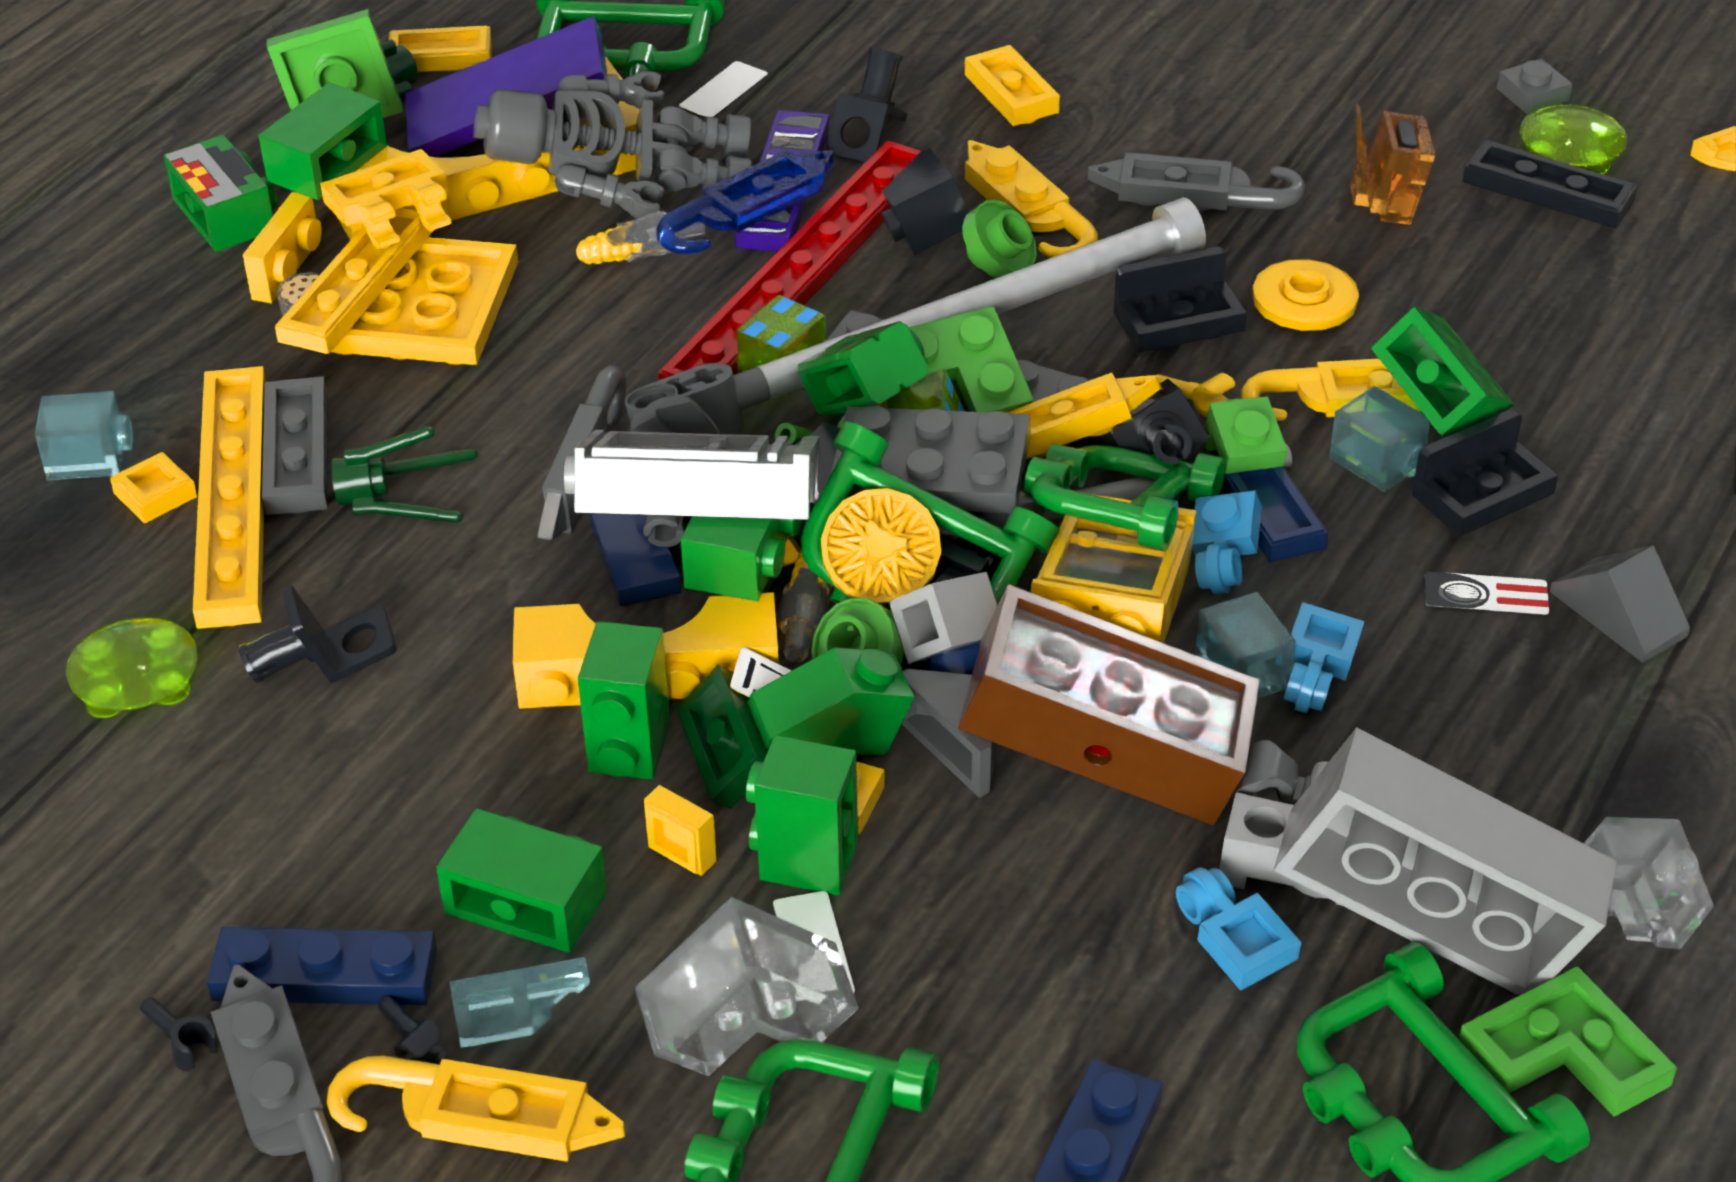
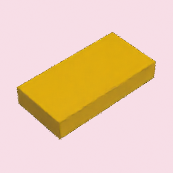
(446, 47)

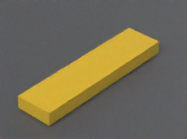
(350, 285)

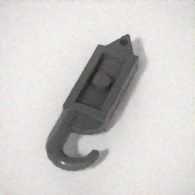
(1205, 182)
(605, 393)
(274, 1075)

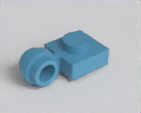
(1223, 531)
(1322, 651)
(1241, 938)

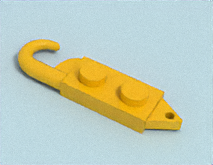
(1011, 179)
(1327, 385)
(1084, 410)
(482, 1105)

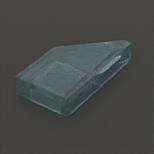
(514, 1000)

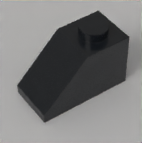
(923, 203)

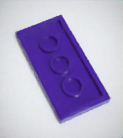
(444, 111)

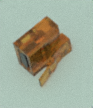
(1395, 168)

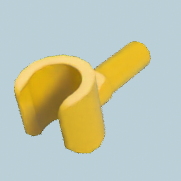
(1205, 393)

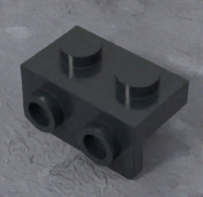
(1176, 300)
(1480, 474)

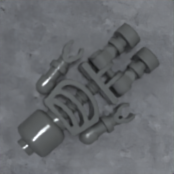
(521, 128)

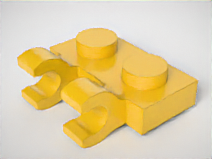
(378, 190)

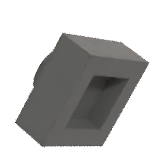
(1534, 85)

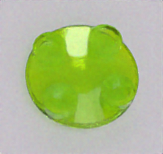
(1574, 136)
(132, 665)

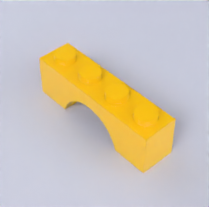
(555, 638)

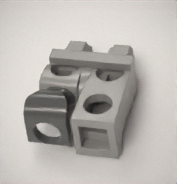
(1259, 823)

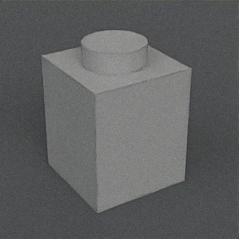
(943, 615)

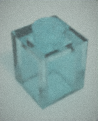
(82, 435)
(1378, 438)
(1249, 640)

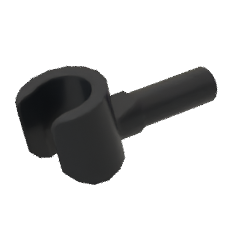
(181, 1032)
(419, 1039)

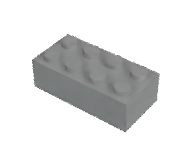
(1446, 865)

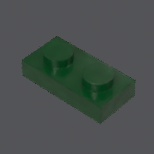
(721, 736)

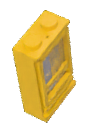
(1115, 578)

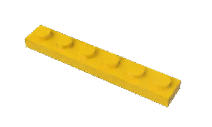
(230, 500)

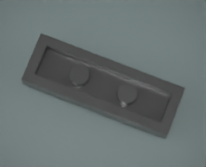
(295, 446)

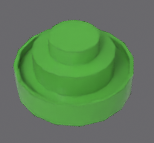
(998, 239)
(858, 625)

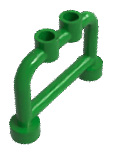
(641, 55)
(859, 465)
(1150, 514)
(746, 1102)
(1383, 1142)

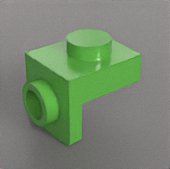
(1245, 434)

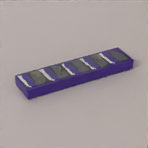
(801, 134)

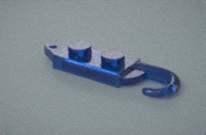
(747, 198)

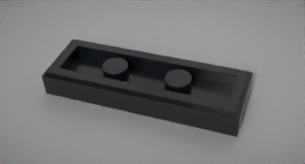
(1550, 183)

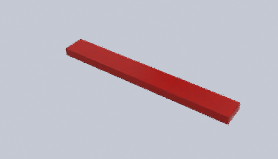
(803, 261)

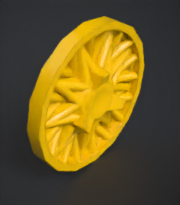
(1305, 295)
(880, 545)

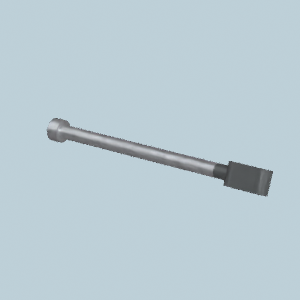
(1173, 231)

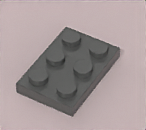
(955, 455)

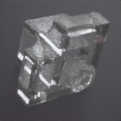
(1656, 879)

